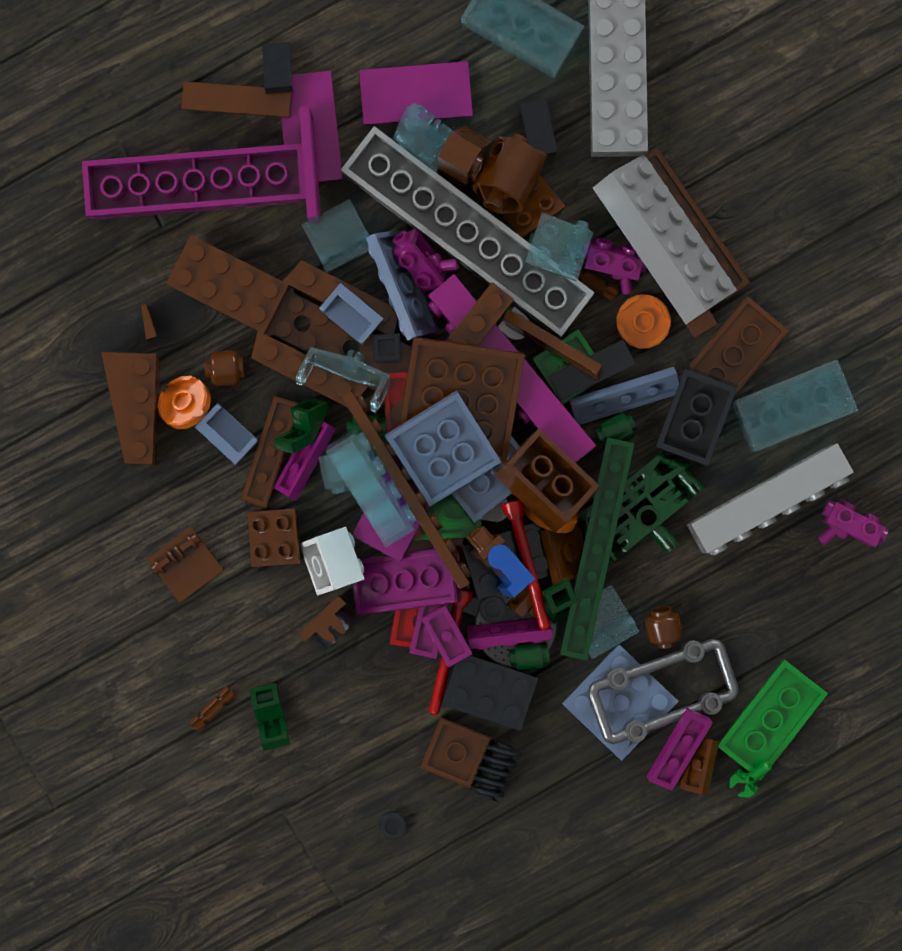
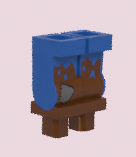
(500, 560)

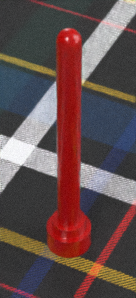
(514, 512)
(443, 671)

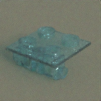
(419, 136)
(338, 236)
(559, 246)
(612, 623)

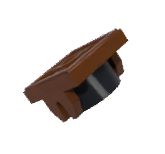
(328, 624)

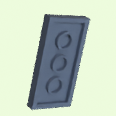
(404, 295)

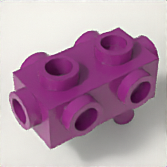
(421, 260)
(618, 261)
(845, 521)

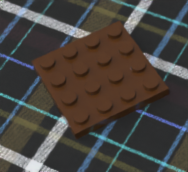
(482, 375)

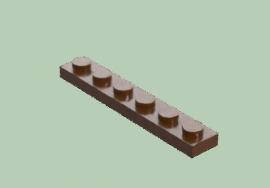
(475, 324)

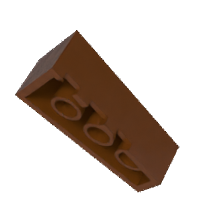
(463, 156)
(134, 398)

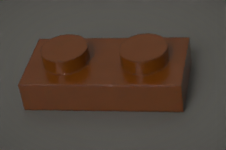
(699, 771)

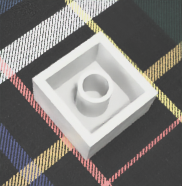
(332, 560)

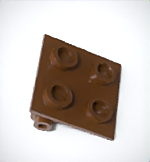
(541, 200)
(273, 537)
(185, 564)

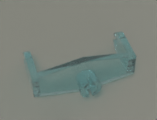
(349, 368)

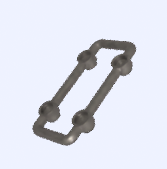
(618, 679)

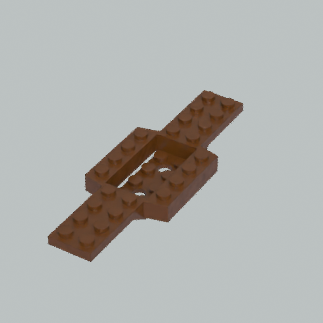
(272, 309)

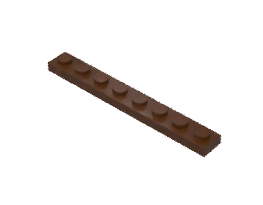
(415, 500)

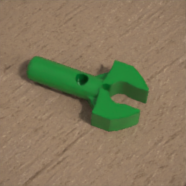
(750, 779)

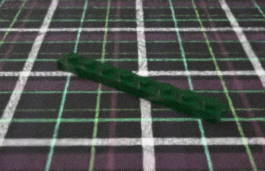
(597, 548)

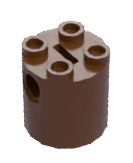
(509, 174)

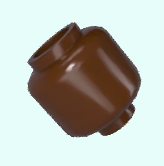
(225, 368)
(663, 626)

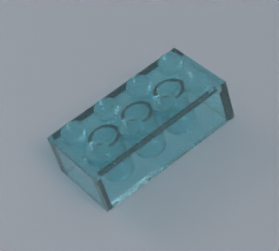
(526, 30)
(794, 406)
(371, 488)

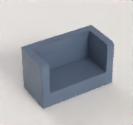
(351, 314)
(227, 434)

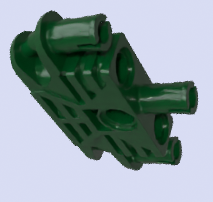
(662, 504)

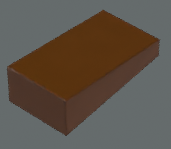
(150, 330)

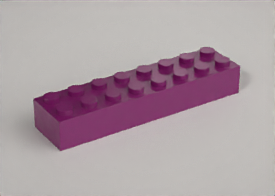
(194, 181)
(535, 399)

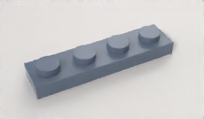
(624, 396)

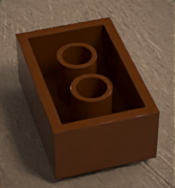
(546, 480)

